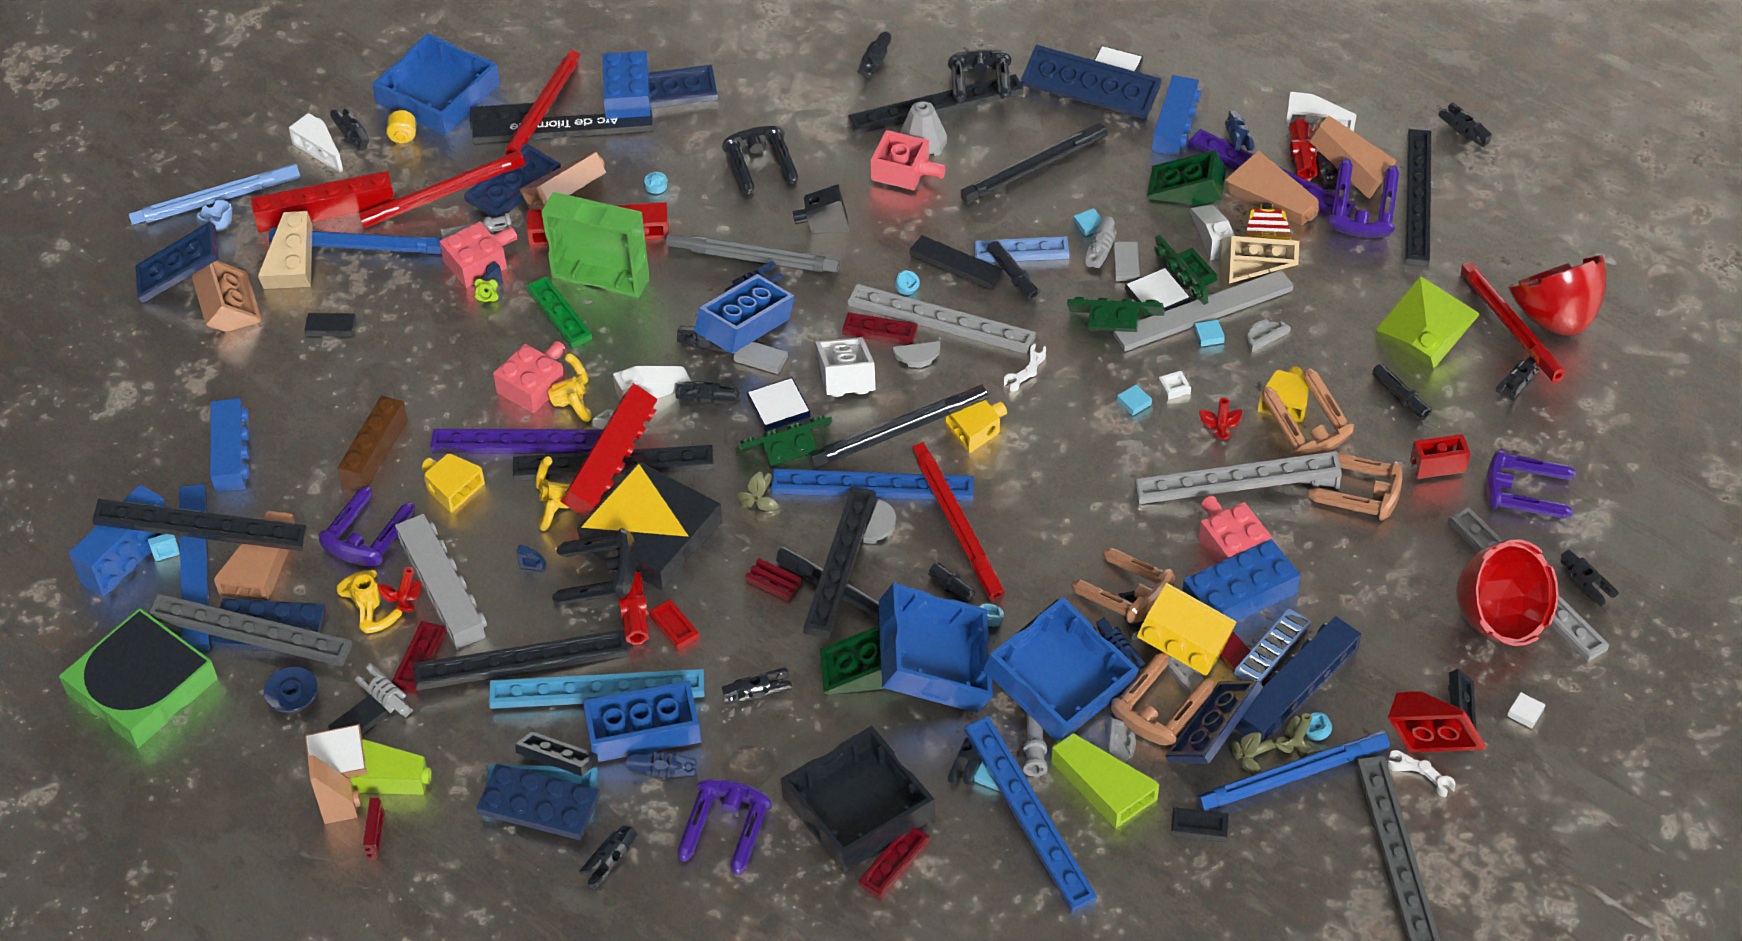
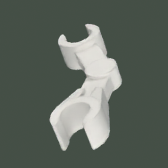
(1030, 371)
(1424, 767)

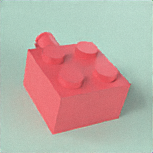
(903, 160)
(473, 250)
(530, 375)
(1229, 530)

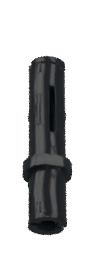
(1019, 277)
(1408, 397)

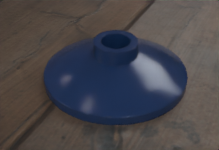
(289, 681)

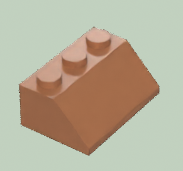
(226, 297)

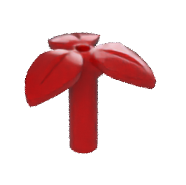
(1222, 420)
(407, 591)

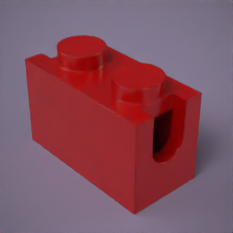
(1440, 456)

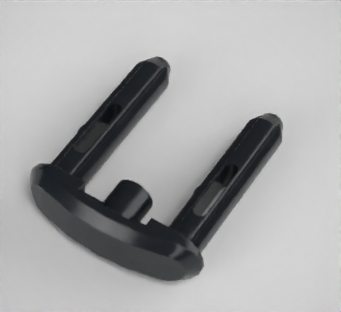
(980, 61)
(753, 139)
(622, 567)

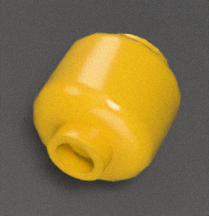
(401, 126)

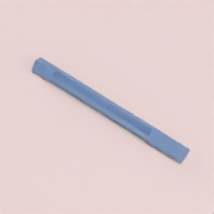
(221, 192)

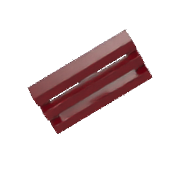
(776, 577)
(373, 828)

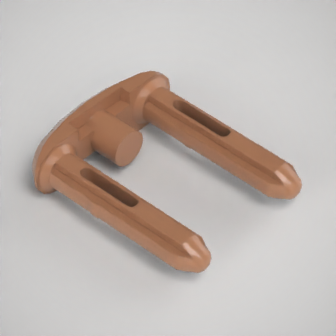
(1322, 440)
(1389, 491)
(1145, 595)
(1142, 723)

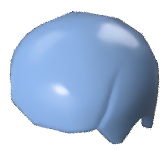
(219, 215)

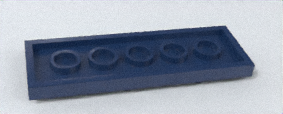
(1091, 82)

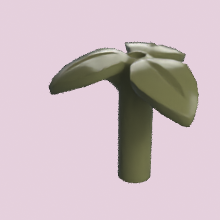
(758, 486)
(1296, 731)
(1249, 748)

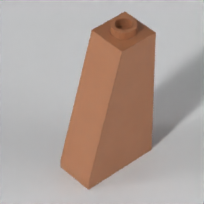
(1340, 142)
(564, 180)
(1264, 182)
(252, 568)

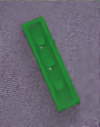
(559, 312)

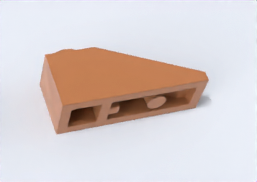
(333, 792)

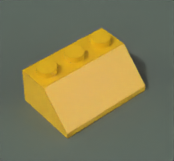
(1186, 629)

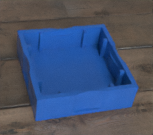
(436, 83)
(934, 648)
(1060, 670)

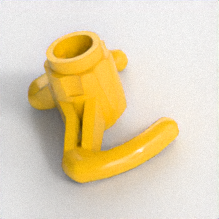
(572, 390)
(550, 494)
(366, 596)

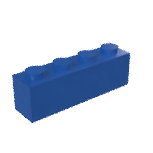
(1175, 115)
(229, 445)

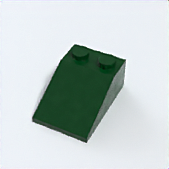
(1189, 179)
(853, 663)

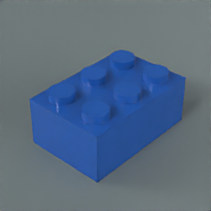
(626, 84)

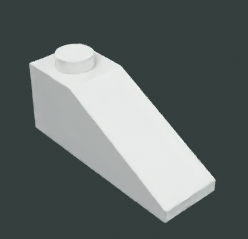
(1315, 108)
(313, 138)
(1212, 228)
(654, 379)

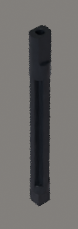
(1022, 168)
(898, 425)
(813, 572)

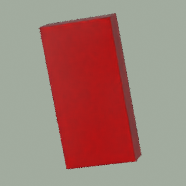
(674, 624)

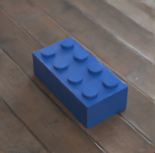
(744, 313)
(112, 552)
(1245, 582)
(642, 721)

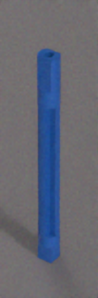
(373, 241)
(1293, 770)

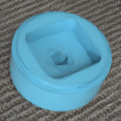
(655, 182)
(907, 282)
(994, 613)
(1319, 727)

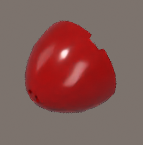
(1563, 297)
(1508, 592)

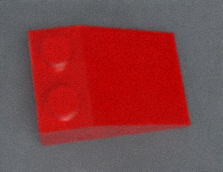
(1432, 724)

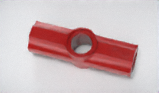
(1302, 150)
(634, 613)

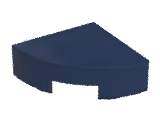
(494, 272)
(530, 558)

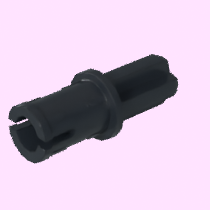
(951, 581)

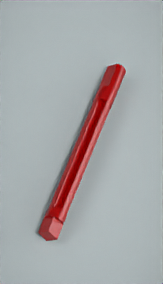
(543, 102)
(441, 189)
(1513, 323)
(958, 522)

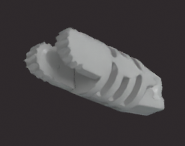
(1101, 243)
(385, 691)

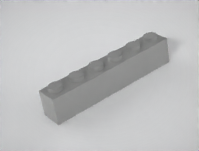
(441, 582)

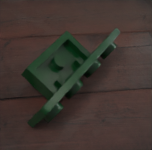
(1189, 267)
(1115, 315)
(788, 444)

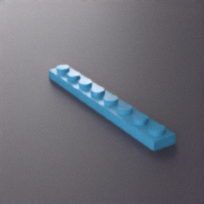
(578, 688)

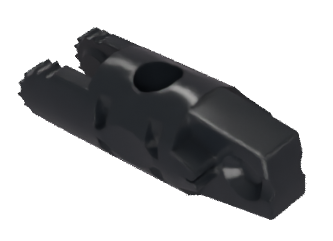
(874, 55)
(1466, 124)
(350, 128)
(1326, 171)
(687, 336)
(1518, 378)
(706, 392)
(1587, 577)
(757, 686)
(965, 763)
(608, 855)

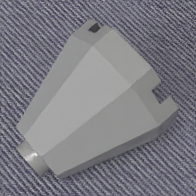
(925, 124)

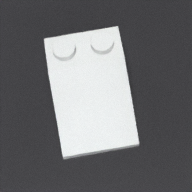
(845, 366)

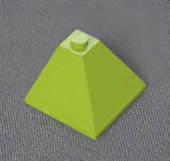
(1427, 322)

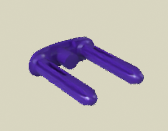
(1360, 226)
(1497, 479)
(353, 548)
(734, 794)

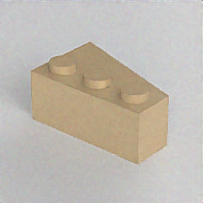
(289, 254)
(1255, 256)

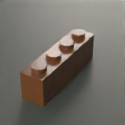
(372, 443)

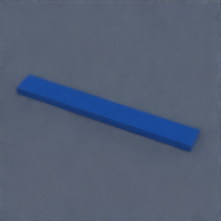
(884, 484)
(194, 564)
(1030, 814)

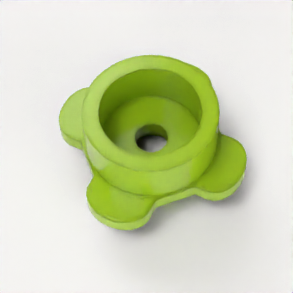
(481, 294)

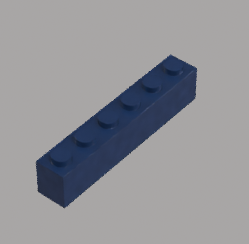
(1300, 678)

